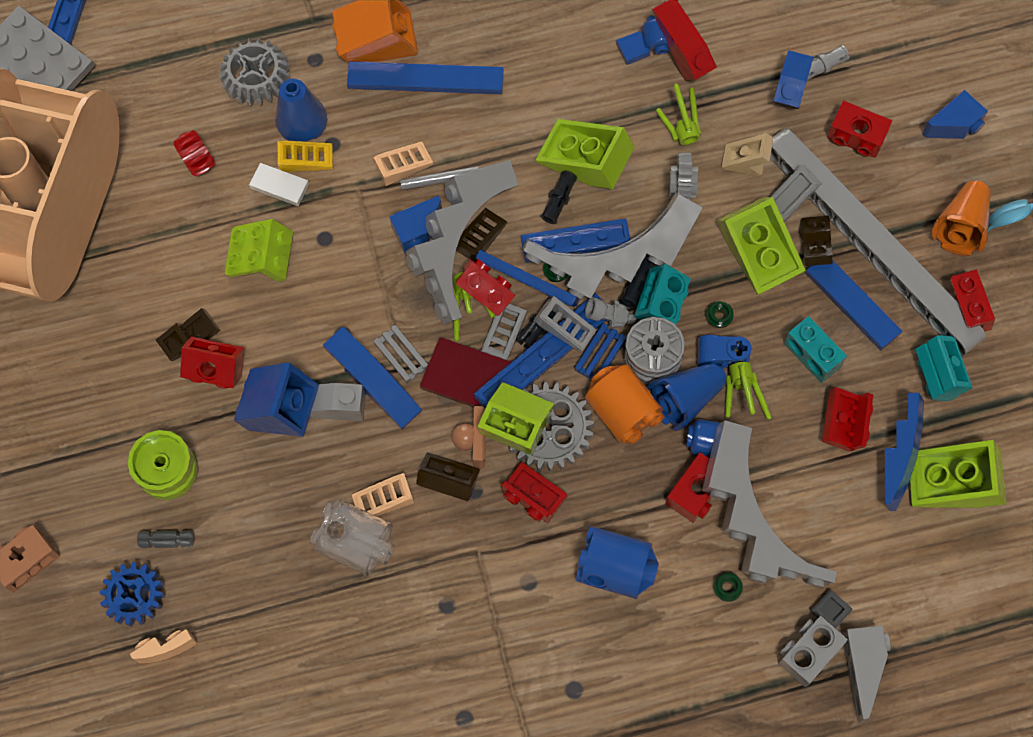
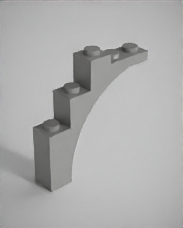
(660, 240)
(436, 257)
(729, 478)

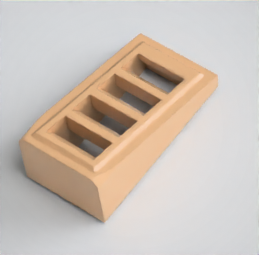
(398, 173)
(388, 484)

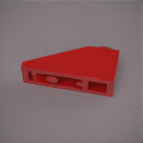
(684, 40)

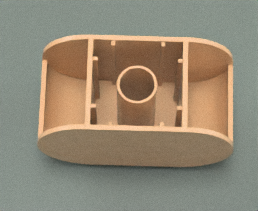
(53, 181)

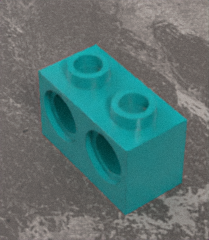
(658, 295)
(815, 349)

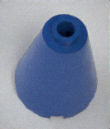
(299, 112)
(687, 392)

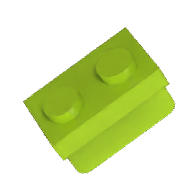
(259, 248)

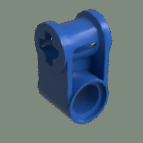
(722, 351)

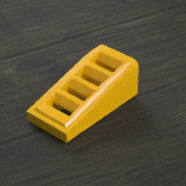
(305, 148)

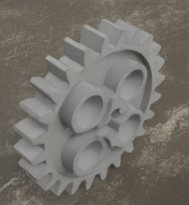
(550, 451)

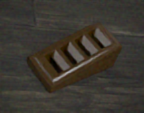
(468, 250)

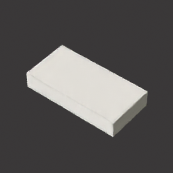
(279, 184)

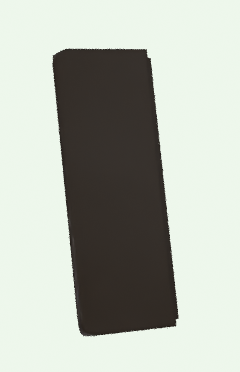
(447, 476)

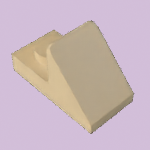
(748, 154)

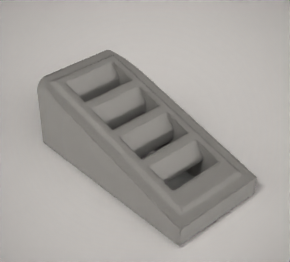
(513, 310)
(570, 316)

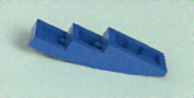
(373, 376)
(901, 460)

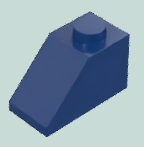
(793, 79)
(957, 119)
(411, 223)

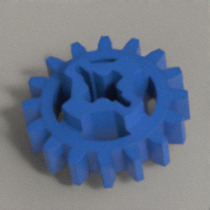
(141, 588)

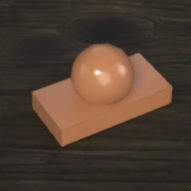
(468, 437)

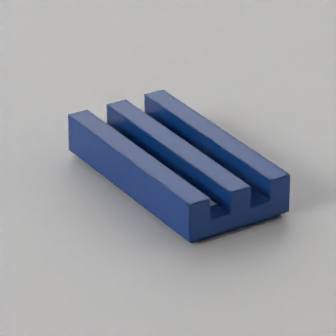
(611, 334)

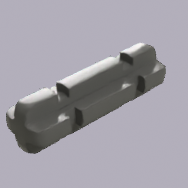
(165, 539)

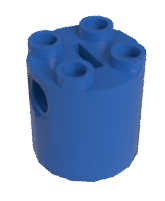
(617, 563)

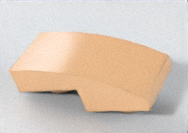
(153, 650)

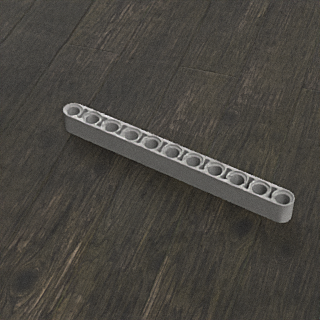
(877, 244)

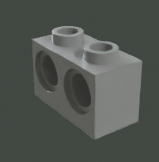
(817, 655)

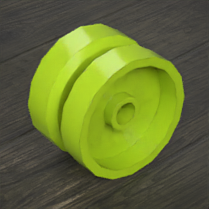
(162, 465)

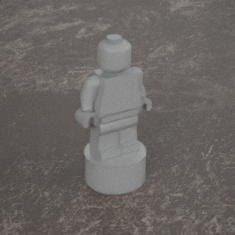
(616, 314)

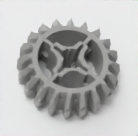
(256, 63)

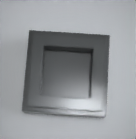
(832, 609)

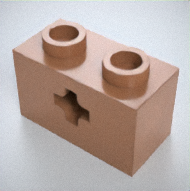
(37, 555)

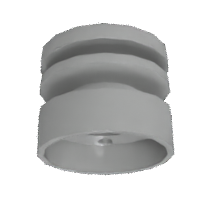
(649, 363)

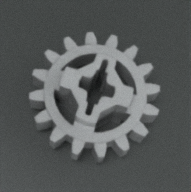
(683, 177)

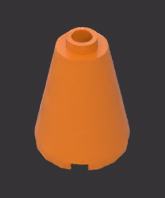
(965, 220)

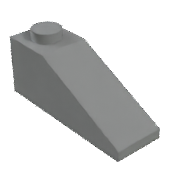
(339, 402)
(866, 660)

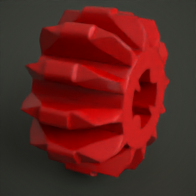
(194, 153)

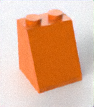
(374, 31)

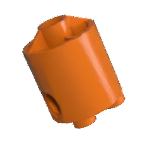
(623, 403)

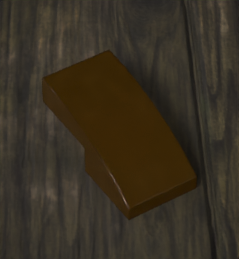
(817, 240)
(198, 325)

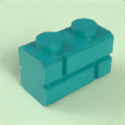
(943, 368)

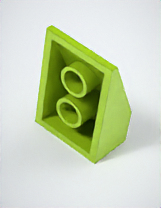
(588, 150)
(761, 244)
(959, 476)

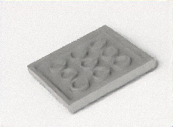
(40, 54)

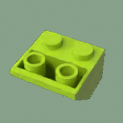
(515, 418)

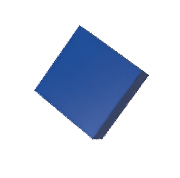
(632, 48)

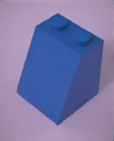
(276, 400)

